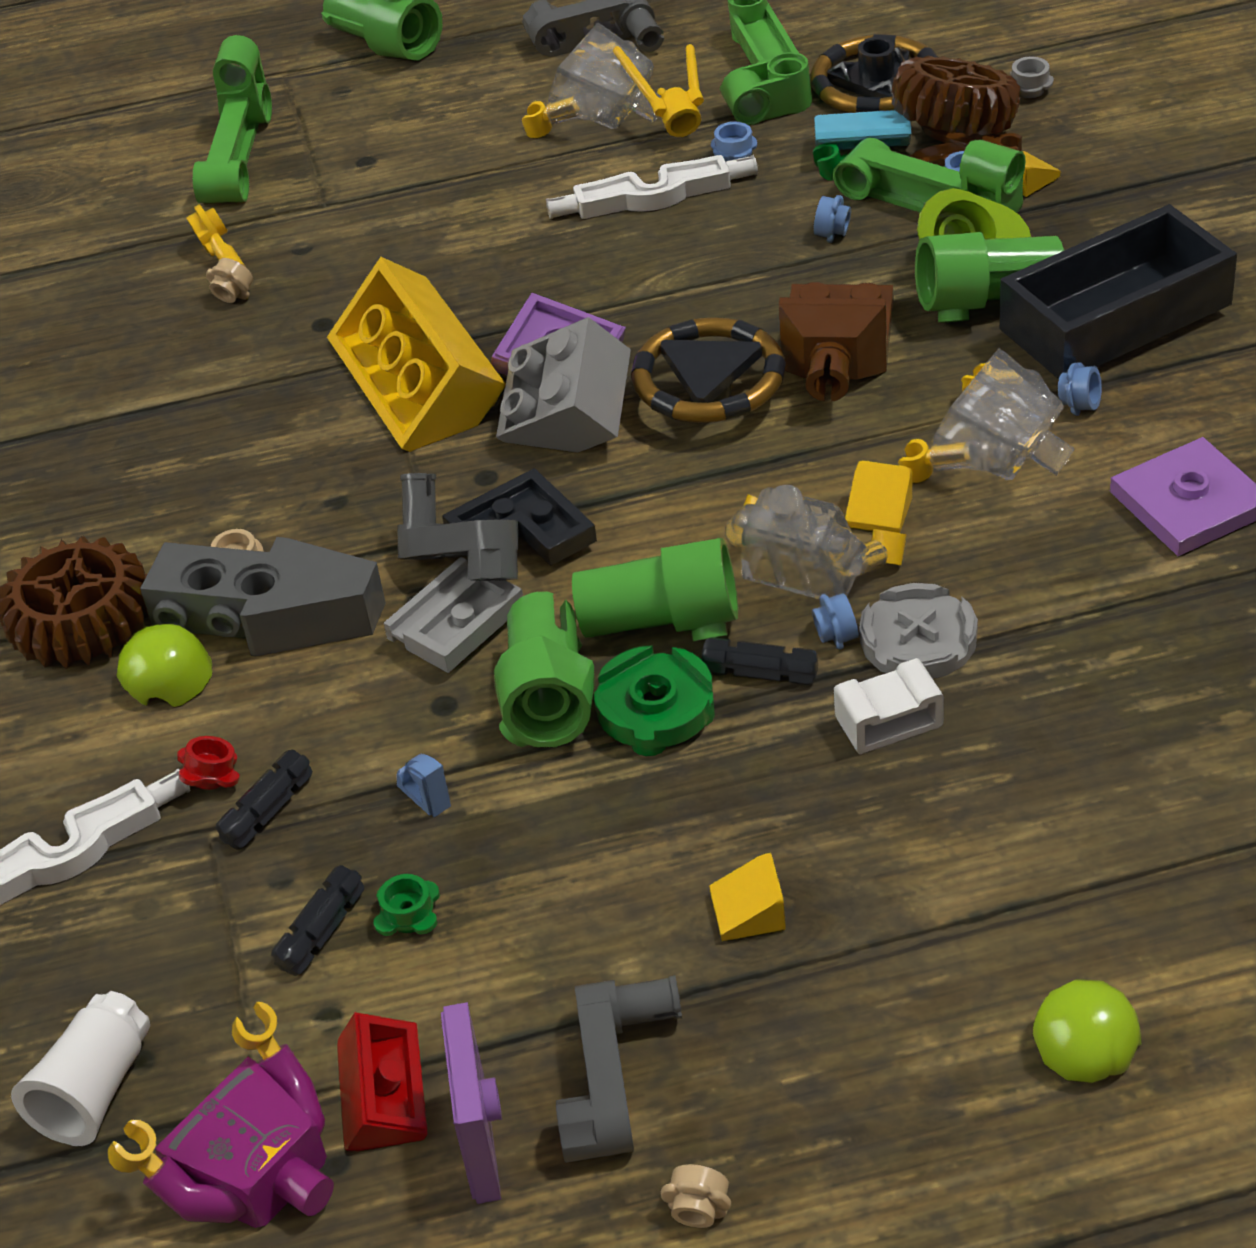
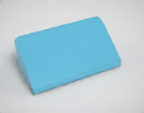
(850, 129)

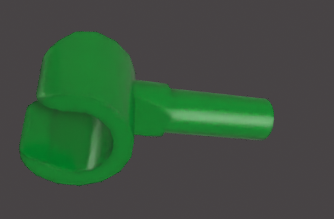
(827, 158)

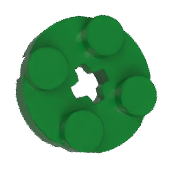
(657, 723)

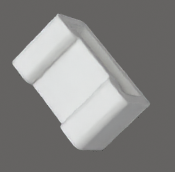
(889, 706)

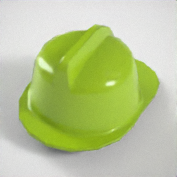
(964, 212)

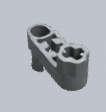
(563, 28)
(487, 543)
(600, 1121)

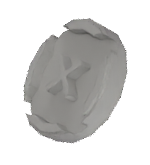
(920, 624)

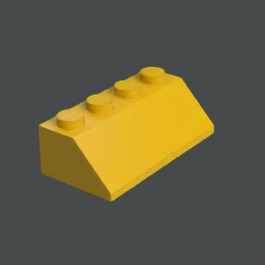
(414, 358)

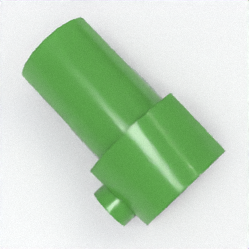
(389, 26)
(965, 269)
(681, 587)
(541, 677)

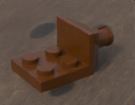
(835, 333)

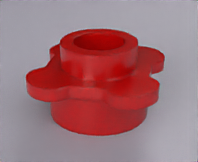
(208, 763)

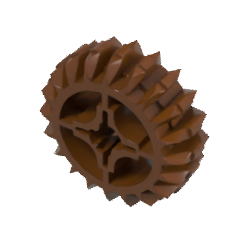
(955, 95)
(73, 602)

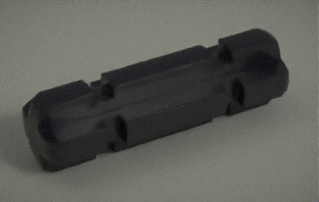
(760, 660)
(264, 799)
(317, 920)

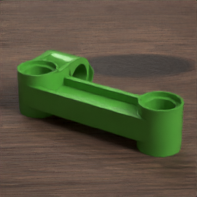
(778, 74)
(242, 105)
(908, 182)

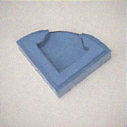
(425, 784)

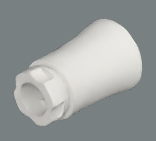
(82, 1070)

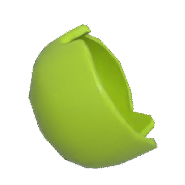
(164, 664)
(1087, 1031)

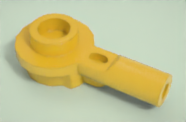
(209, 230)

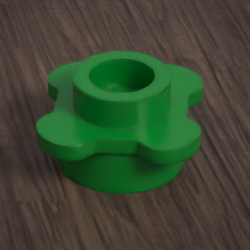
(406, 905)

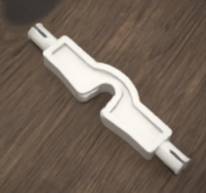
(631, 193)
(91, 832)

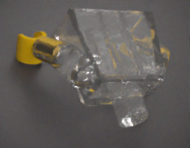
(593, 86)
(995, 425)
(805, 544)

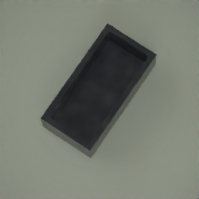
(1117, 291)

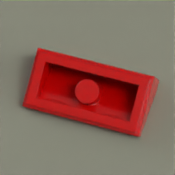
(380, 1083)

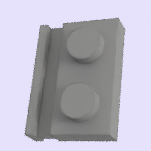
(452, 616)

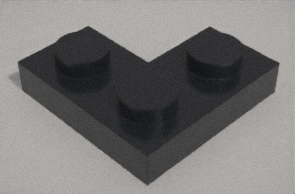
(542, 512)

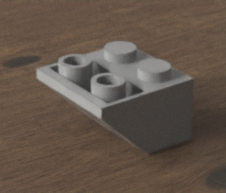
(565, 389)

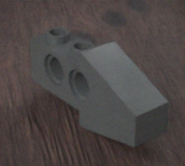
(272, 598)

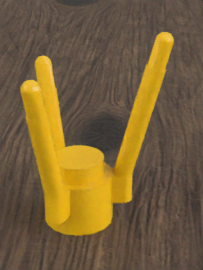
(675, 106)

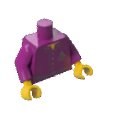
(244, 1145)

